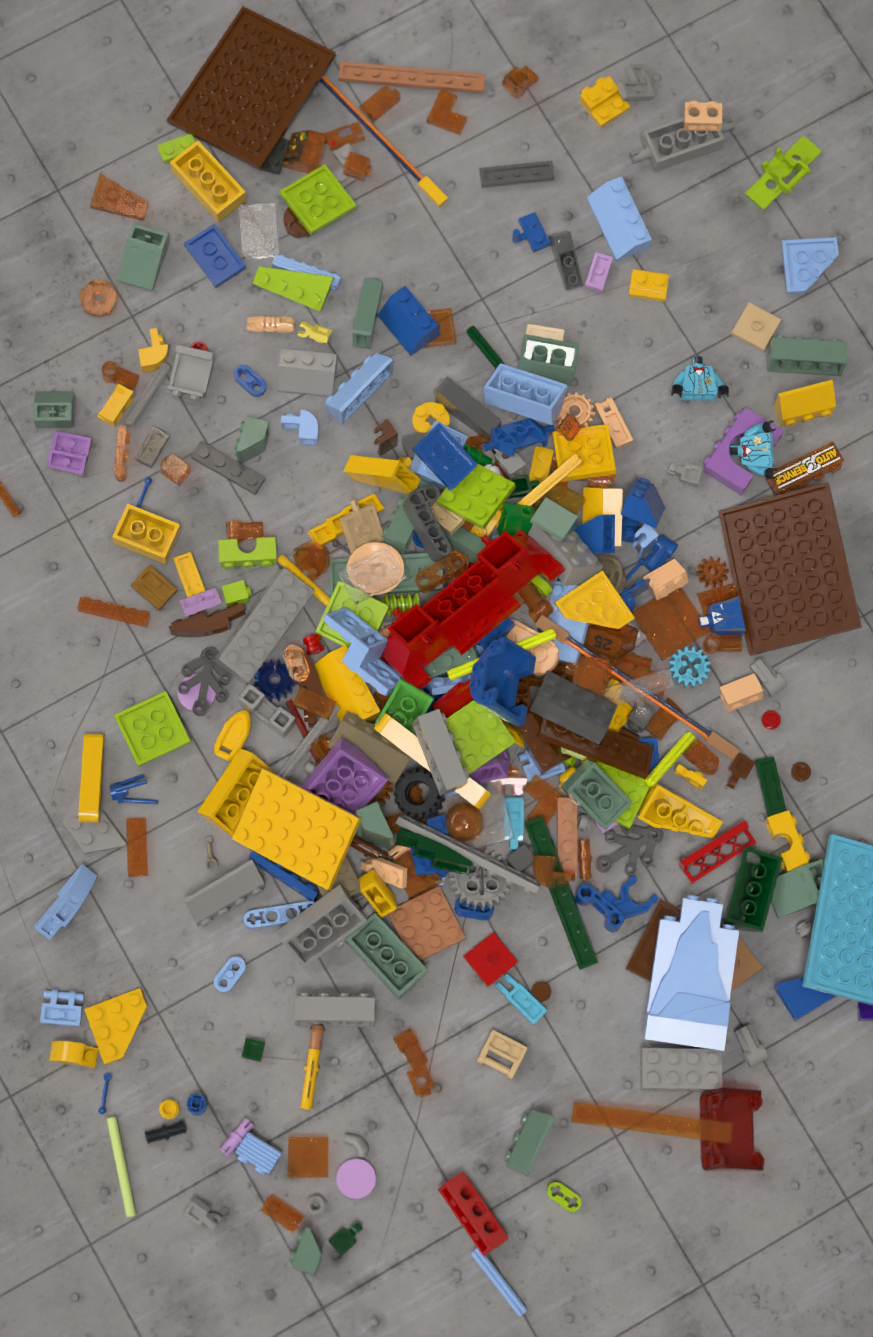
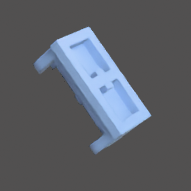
(647, 540)

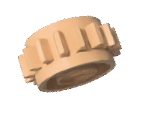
(581, 405)

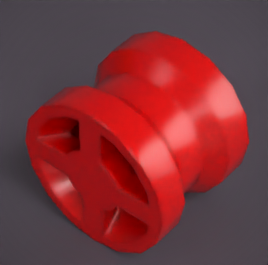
(313, 644)

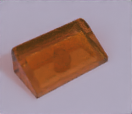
(662, 722)

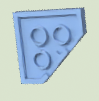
(806, 261)

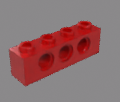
(473, 1224)

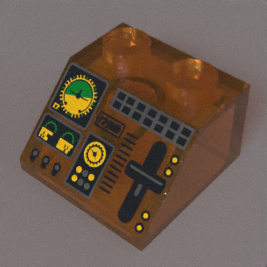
(305, 151)

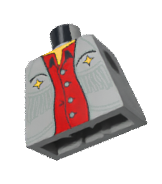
(509, 465)

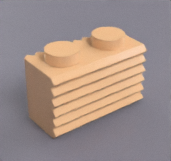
(666, 579)

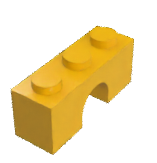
(784, 826)

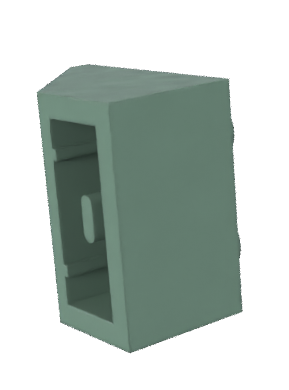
(54, 409)
(253, 439)
(307, 1256)

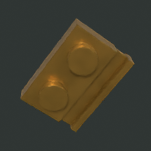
(154, 587)

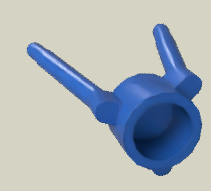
(119, 791)

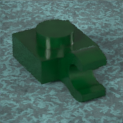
(343, 1239)

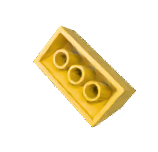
(345, 687)
(232, 792)

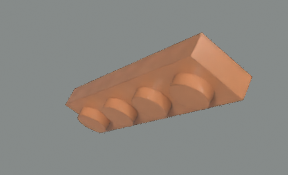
(567, 834)

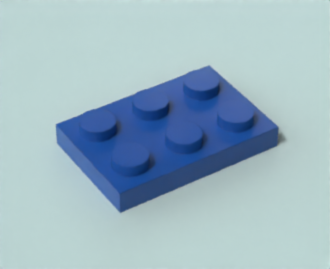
(214, 255)
(444, 456)

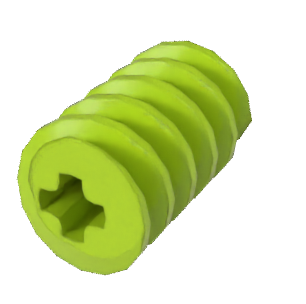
(402, 603)

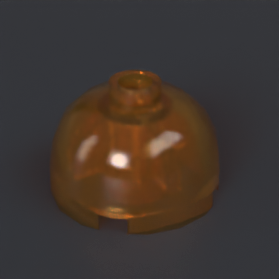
(312, 558)
(464, 822)

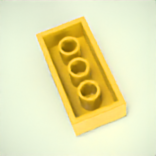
(208, 181)

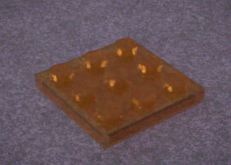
(670, 623)

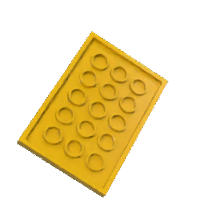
(296, 829)

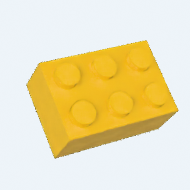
(146, 534)

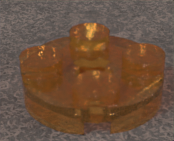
(100, 308)

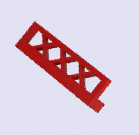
(716, 844)

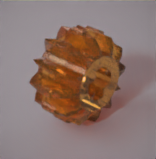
(719, 575)

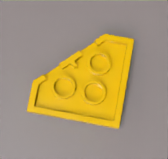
(595, 604)
(116, 1023)

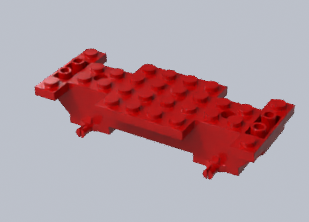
(467, 606)

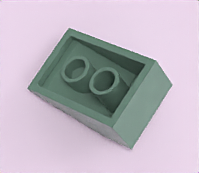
(596, 794)

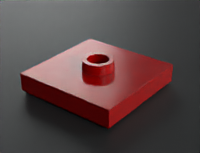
(490, 959)

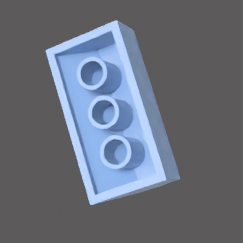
(619, 219)
(359, 387)
(525, 394)
(577, 629)

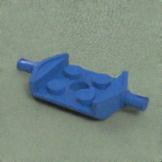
(518, 435)

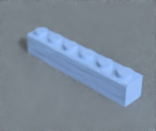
(291, 264)

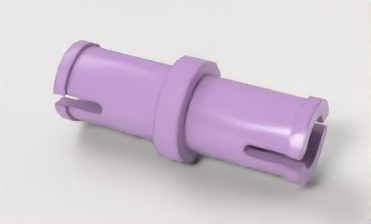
(236, 1137)

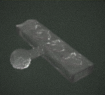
(638, 688)

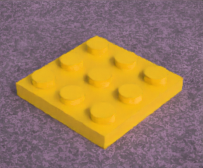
(593, 446)

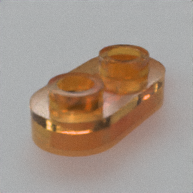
(296, 661)

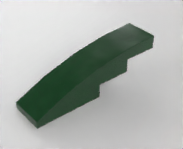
(441, 855)

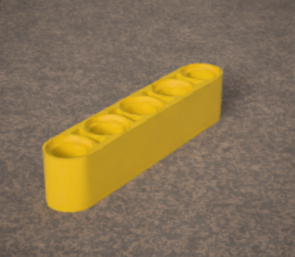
(91, 778)

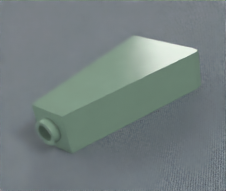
(367, 313)

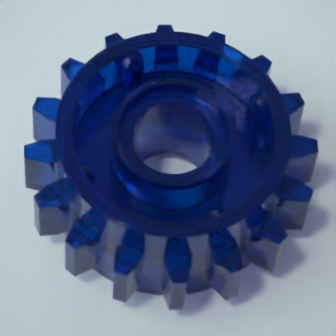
(270, 690)

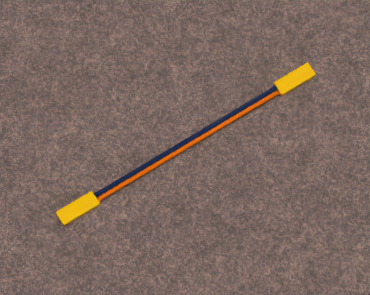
(425, 184)

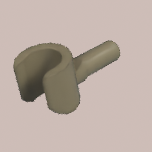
(210, 855)

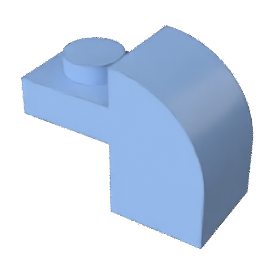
(305, 423)

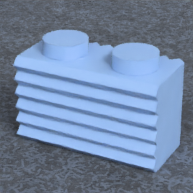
(258, 1153)

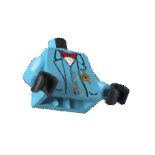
(699, 382)
(757, 450)

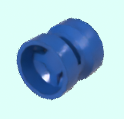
(629, 529)
(194, 1107)

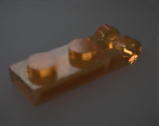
(121, 453)

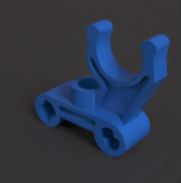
(611, 907)

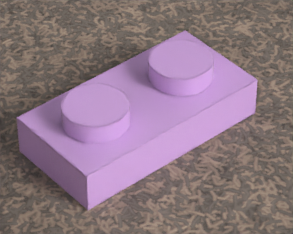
(598, 272)
(200, 601)

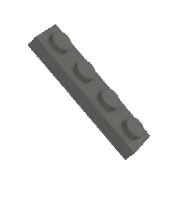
(516, 174)
(228, 468)

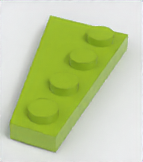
(295, 285)

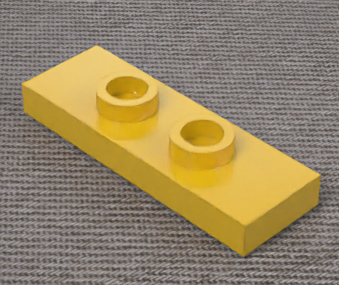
(189, 574)

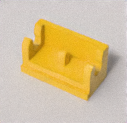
(116, 406)

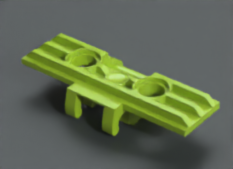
(780, 168)

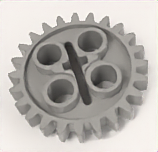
(461, 882)

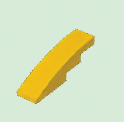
(332, 527)

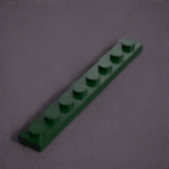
(563, 897)

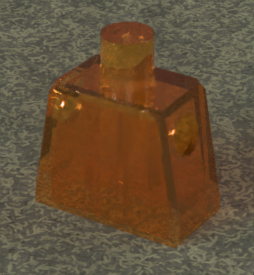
(591, 673)

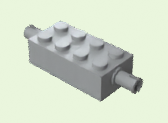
(672, 145)

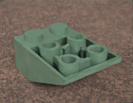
(143, 256)
(797, 889)

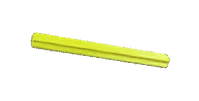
(526, 644)

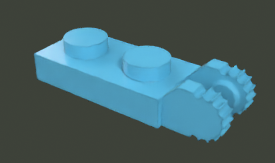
(522, 1000)

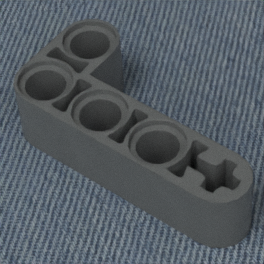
(437, 546)

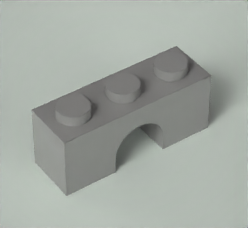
(261, 708)

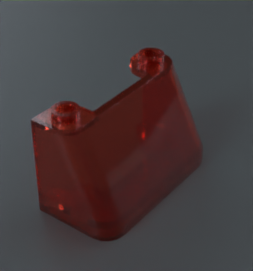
(734, 1107)

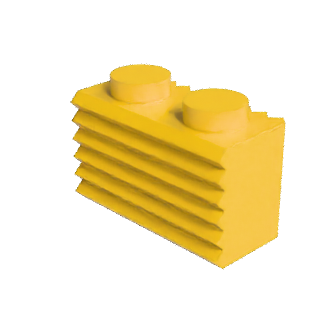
(377, 893)

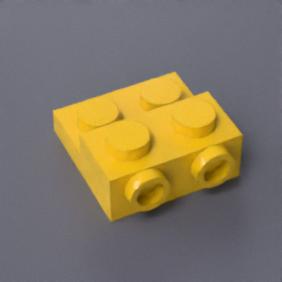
(603, 101)

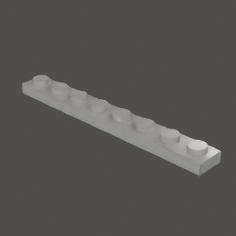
(478, 858)

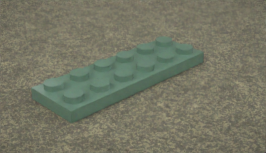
(412, 566)

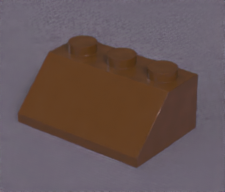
(544, 754)

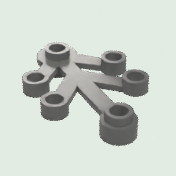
(206, 679)
(632, 846)

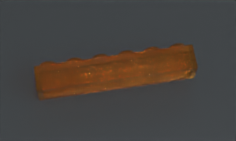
(113, 612)

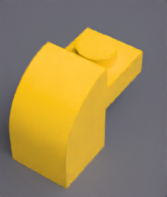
(154, 356)
(73, 1053)

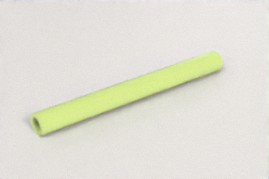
(121, 1167)

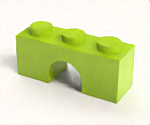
(232, 557)

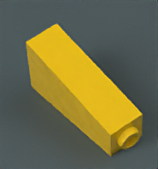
(382, 473)

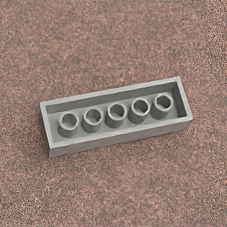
(263, 625)

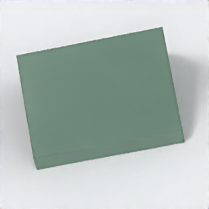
(555, 519)

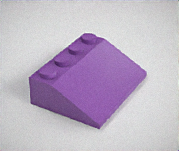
(346, 777)

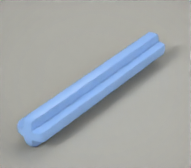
(499, 1282)

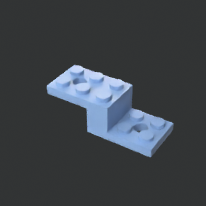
(364, 650)

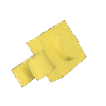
(317, 332)

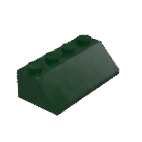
(752, 890)

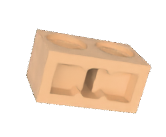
(703, 121)

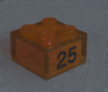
(611, 641)

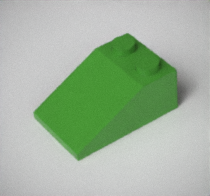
(406, 704)

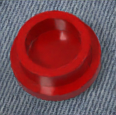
(771, 720)

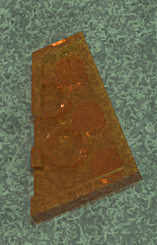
(116, 200)

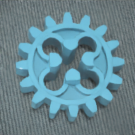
(680, 665)

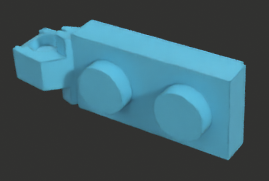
(516, 812)

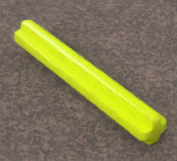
(670, 759)

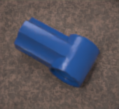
(662, 550)

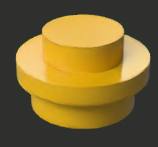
(169, 1109)

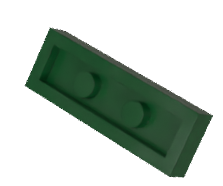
(770, 786)

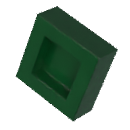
(253, 1050)

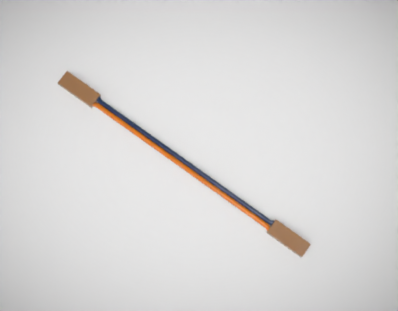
(713, 739)

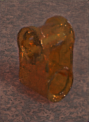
(700, 755)

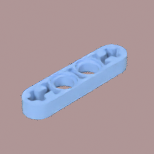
(279, 910)

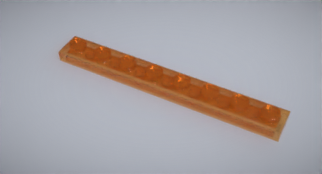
(652, 1123)

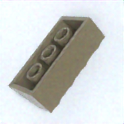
(375, 746)

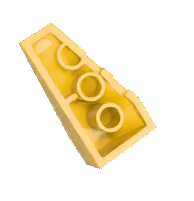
(671, 811)

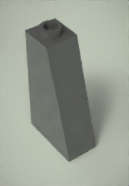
(466, 408)

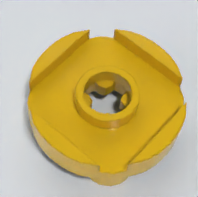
(427, 410)

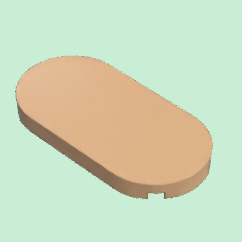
(546, 654)

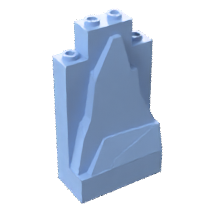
(692, 977)

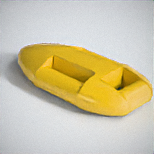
(233, 735)

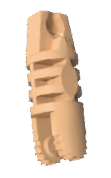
(271, 324)

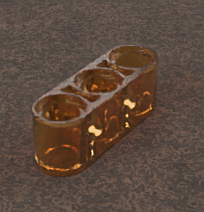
(444, 564)

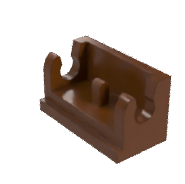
(388, 439)

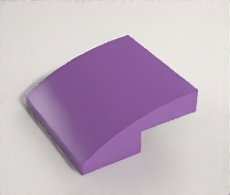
(69, 452)

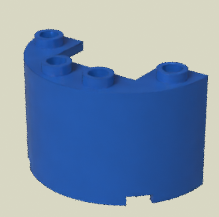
(497, 679)

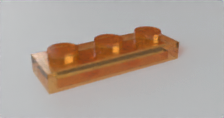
(137, 847)

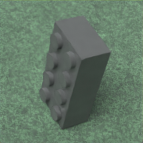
(573, 707)

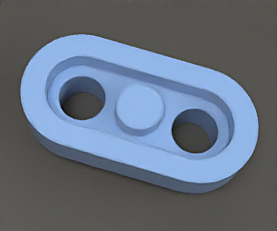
(229, 974)

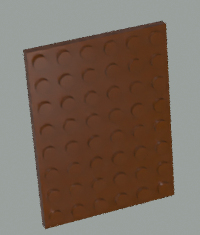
(251, 88)
(790, 569)

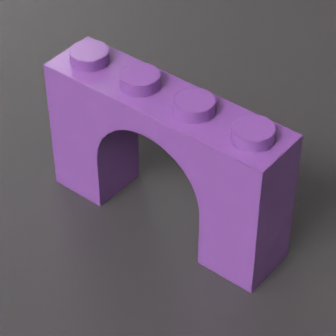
(720, 464)

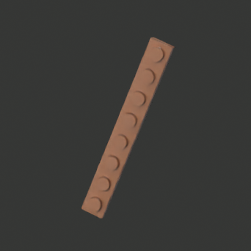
(411, 77)

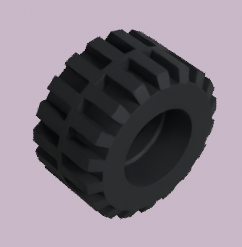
(403, 791)

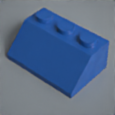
(408, 321)
(643, 503)

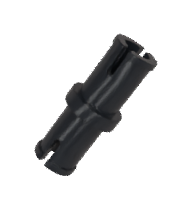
(165, 1132)

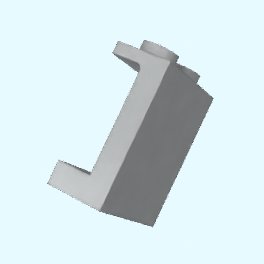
(191, 372)

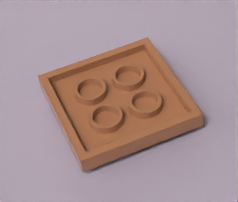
(426, 924)

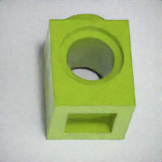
(236, 593)

